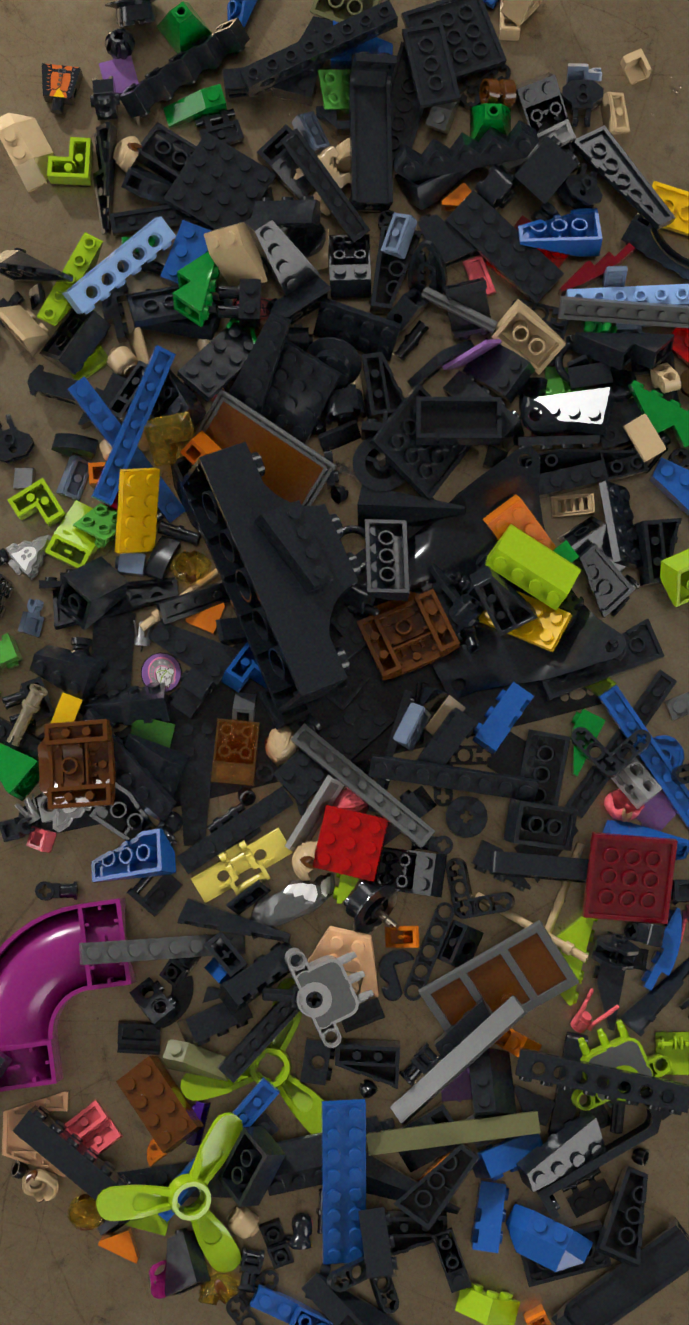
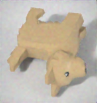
(341, 179)

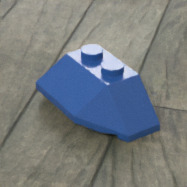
(546, 1240)

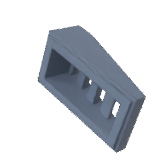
(614, 276)

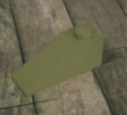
(193, 1059)

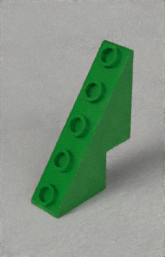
(195, 289)
(662, 412)

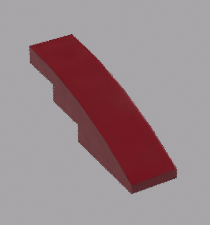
(591, 273)

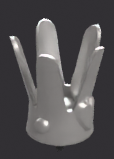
(141, 639)
(33, 812)

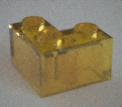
(165, 433)

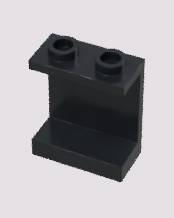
(473, 295)

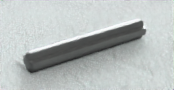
(459, 309)

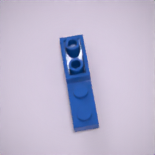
(665, 959)
(286, 1308)

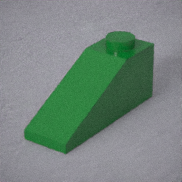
(191, 107)
(594, 725)

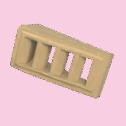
(507, 30)
(573, 513)

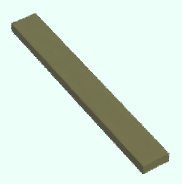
(453, 1133)

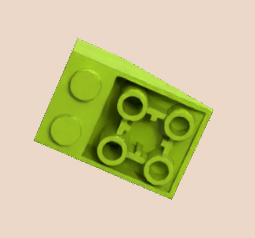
(70, 543)

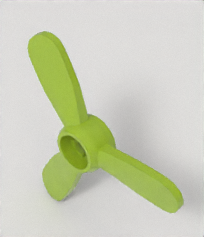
(300, 1099)
(141, 1201)

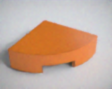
(154, 1153)

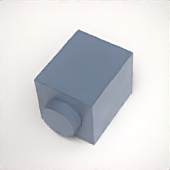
(131, 564)

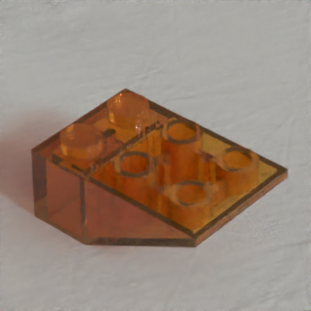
(235, 752)

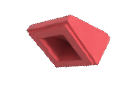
(41, 839)

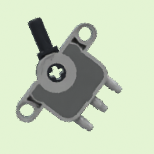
(330, 984)

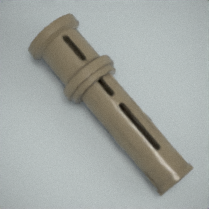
(30, 706)

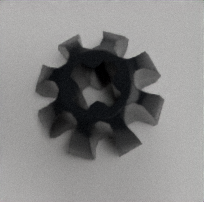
(120, 43)

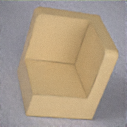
(635, 66)

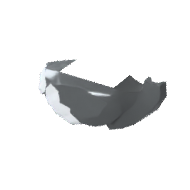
(293, 901)

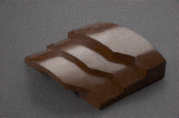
(408, 634)
(77, 764)

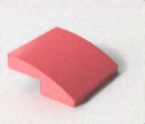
(94, 1128)

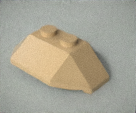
(26, 148)

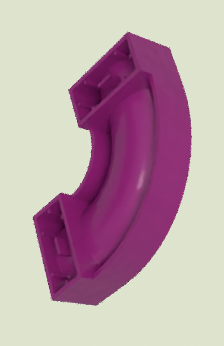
(42, 975)

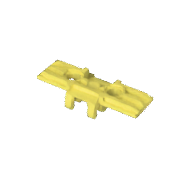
(239, 859)

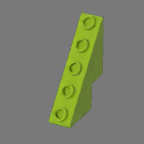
(79, 264)
(578, 933)

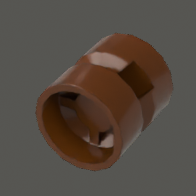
(498, 91)

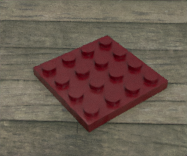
(629, 878)

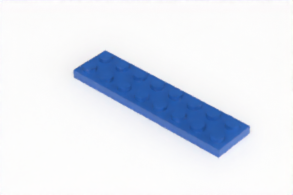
(343, 1179)

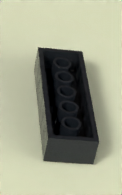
(68, 1152)

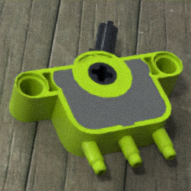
(620, 1053)

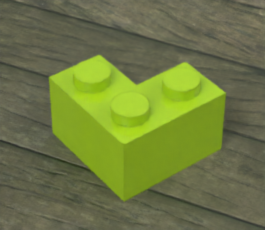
(75, 168)
(38, 498)
(487, 1306)

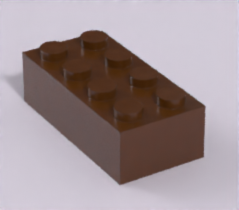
(160, 1104)

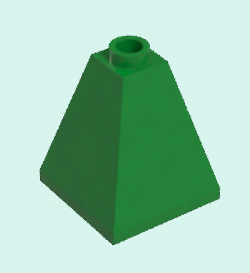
(182, 27)
(489, 115)
(18, 772)

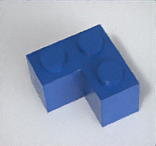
(241, 669)

